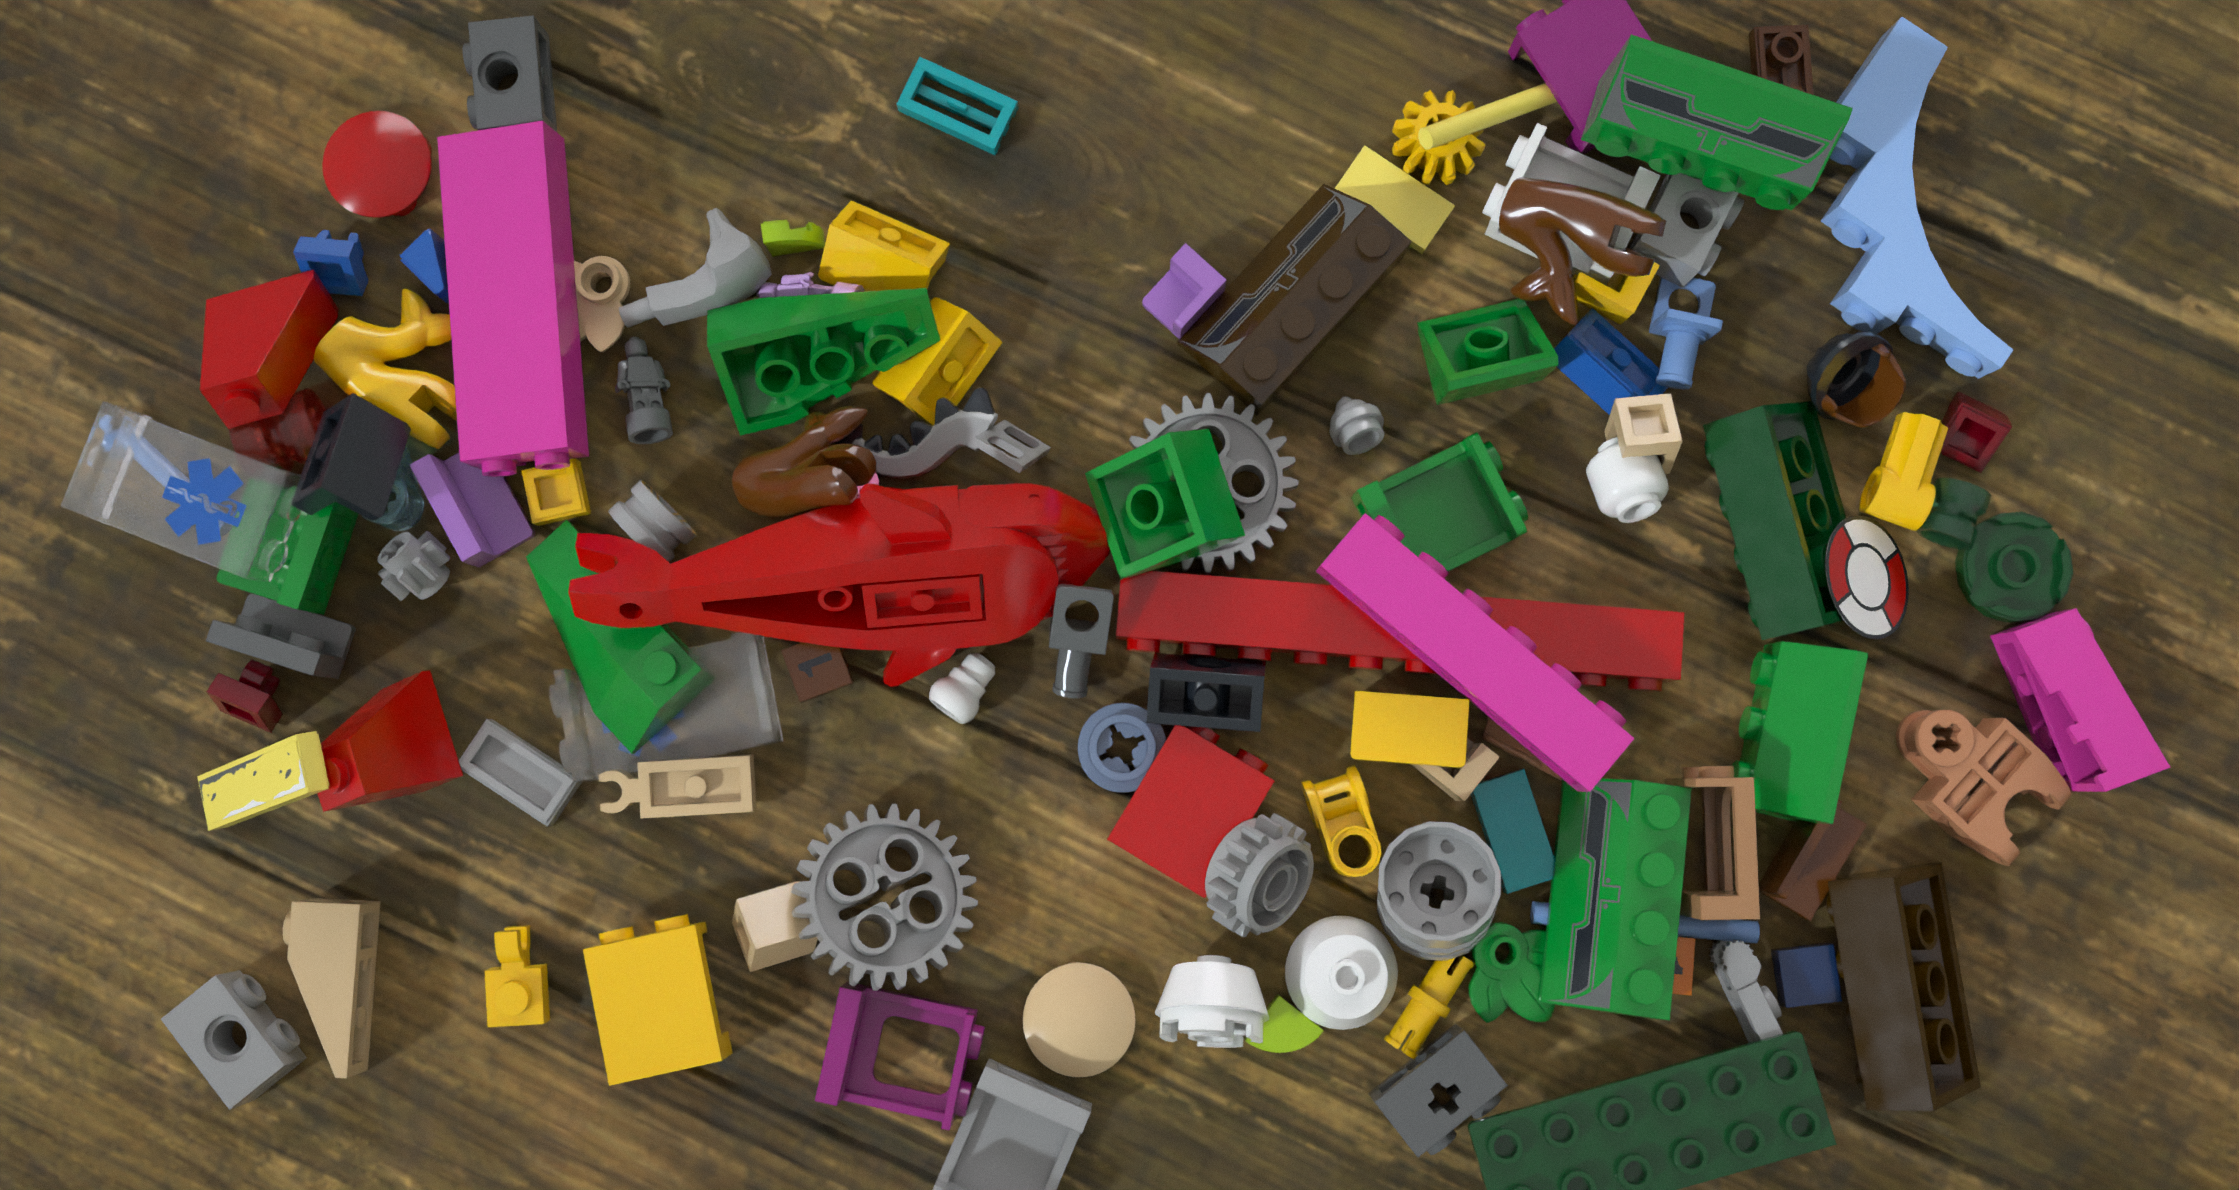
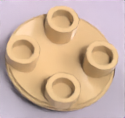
(1079, 1019)

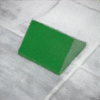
(1485, 351)

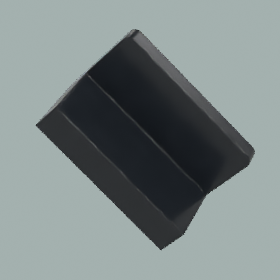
(352, 459)

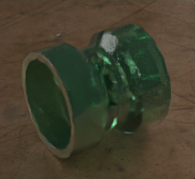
(1955, 514)

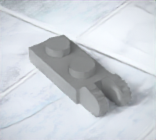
(1738, 975)

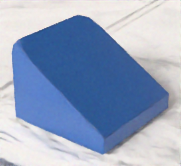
(428, 262)

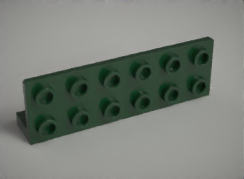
(1663, 1124)

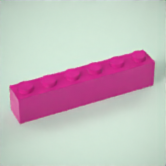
(1475, 653)

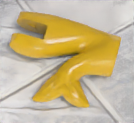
(355, 359)

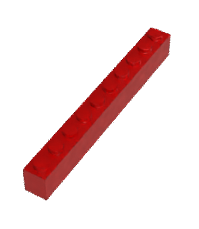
(1322, 622)

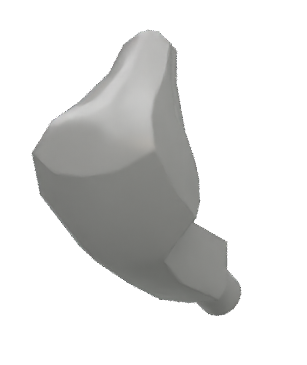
(731, 274)

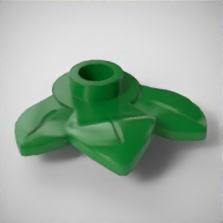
(1511, 981)

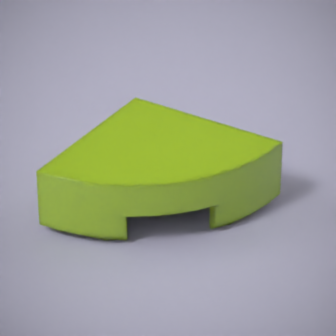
(783, 240)
(1286, 1028)

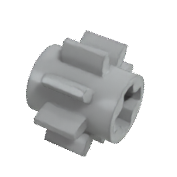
(413, 565)

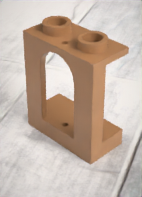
(1719, 899)

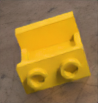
(654, 1001)

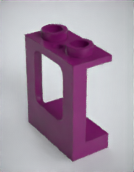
(854, 1045)

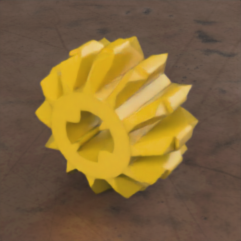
(1444, 158)

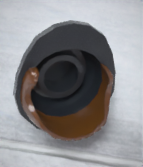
(1855, 379)

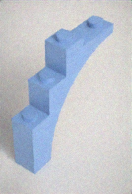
(1879, 211)

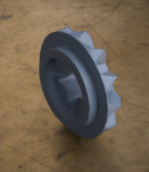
(1096, 738)

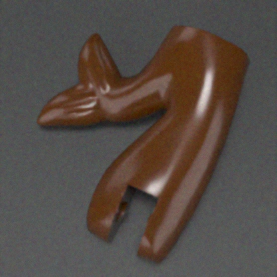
(1592, 219)
(807, 469)

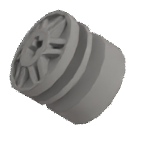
(1445, 859)

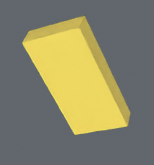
(1397, 196)

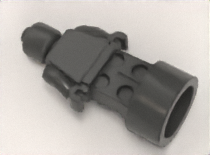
(642, 381)

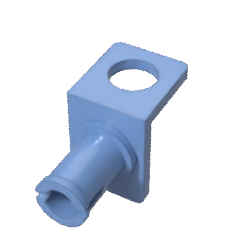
(1682, 331)

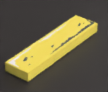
(263, 781)

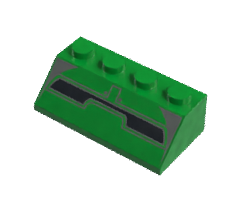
(1713, 124)
(1616, 898)

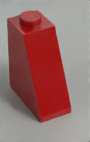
(262, 345)
(390, 747)

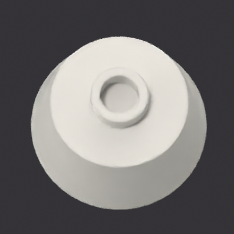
(1341, 972)
(1212, 1003)

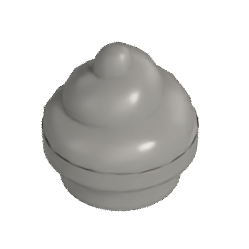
(1356, 426)

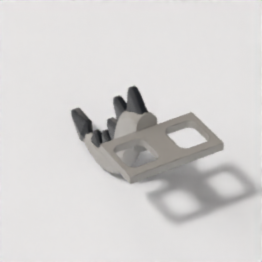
(952, 430)

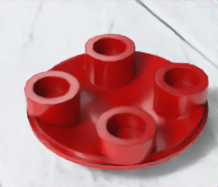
(377, 164)

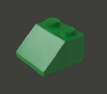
(1164, 502)

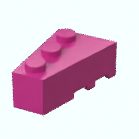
(2076, 703)

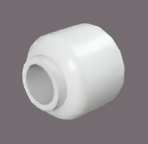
(1626, 486)

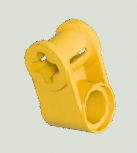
(1343, 818)

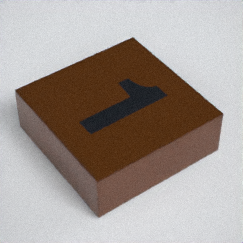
(816, 669)

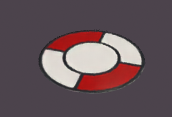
(1867, 577)

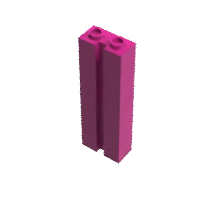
(512, 298)

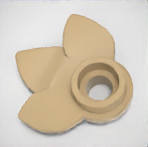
(599, 312)

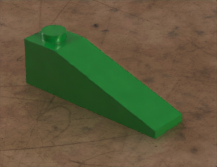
(800, 349)
(630, 675)

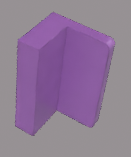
(473, 508)

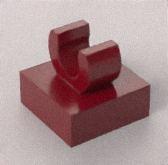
(249, 697)

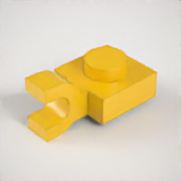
(516, 990)

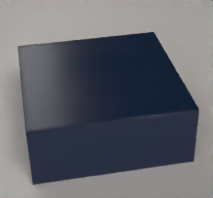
(1806, 975)

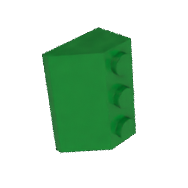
(1800, 728)

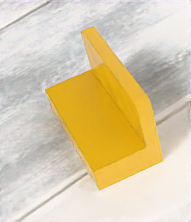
(879, 252)
(943, 368)
(1409, 729)

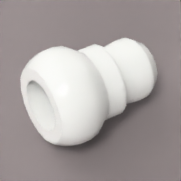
(963, 687)

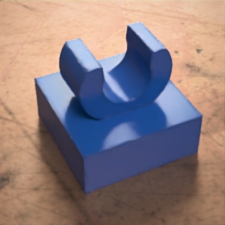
(334, 261)

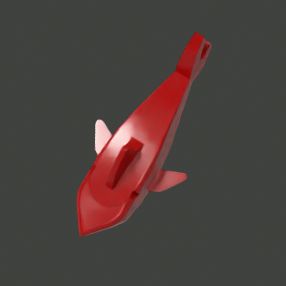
(877, 574)

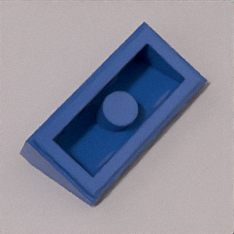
(1605, 362)

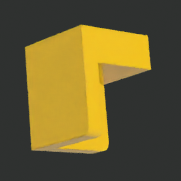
(1617, 298)

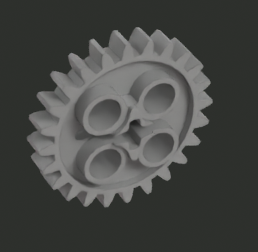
(1244, 449)
(906, 941)

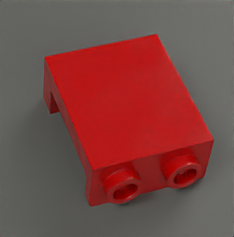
(1190, 804)

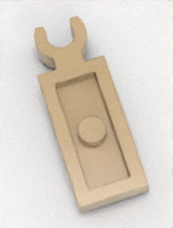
(686, 786)

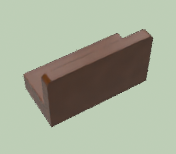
(1809, 860)

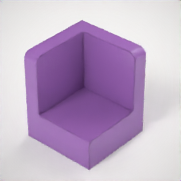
(1184, 291)

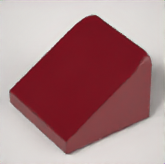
(1973, 431)

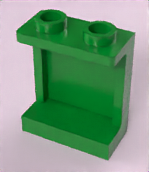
(1449, 504)

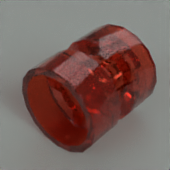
(284, 436)

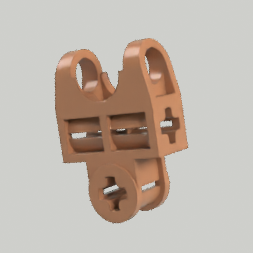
(1976, 776)

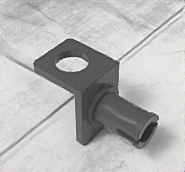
(1078, 638)

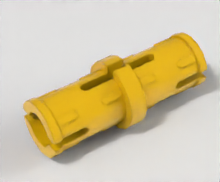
(1428, 1004)

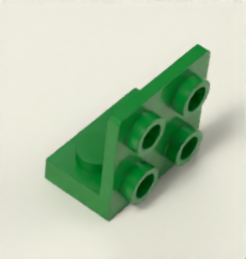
(312, 561)

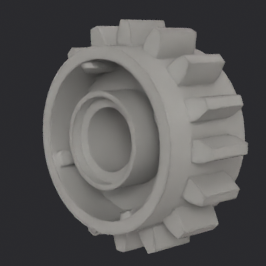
(1259, 875)

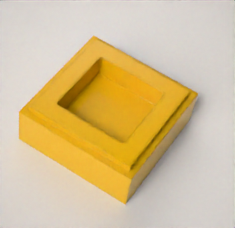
(556, 493)

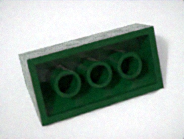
(1780, 511)

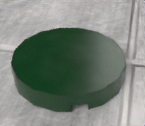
(2015, 568)

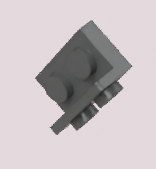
(286, 637)

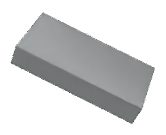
(518, 772)

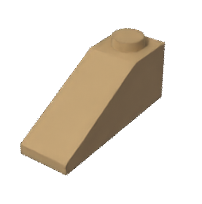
(334, 966)

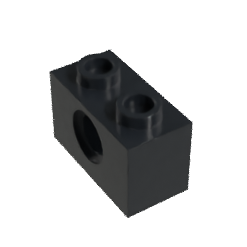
(1206, 692)

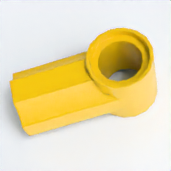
(1901, 485)

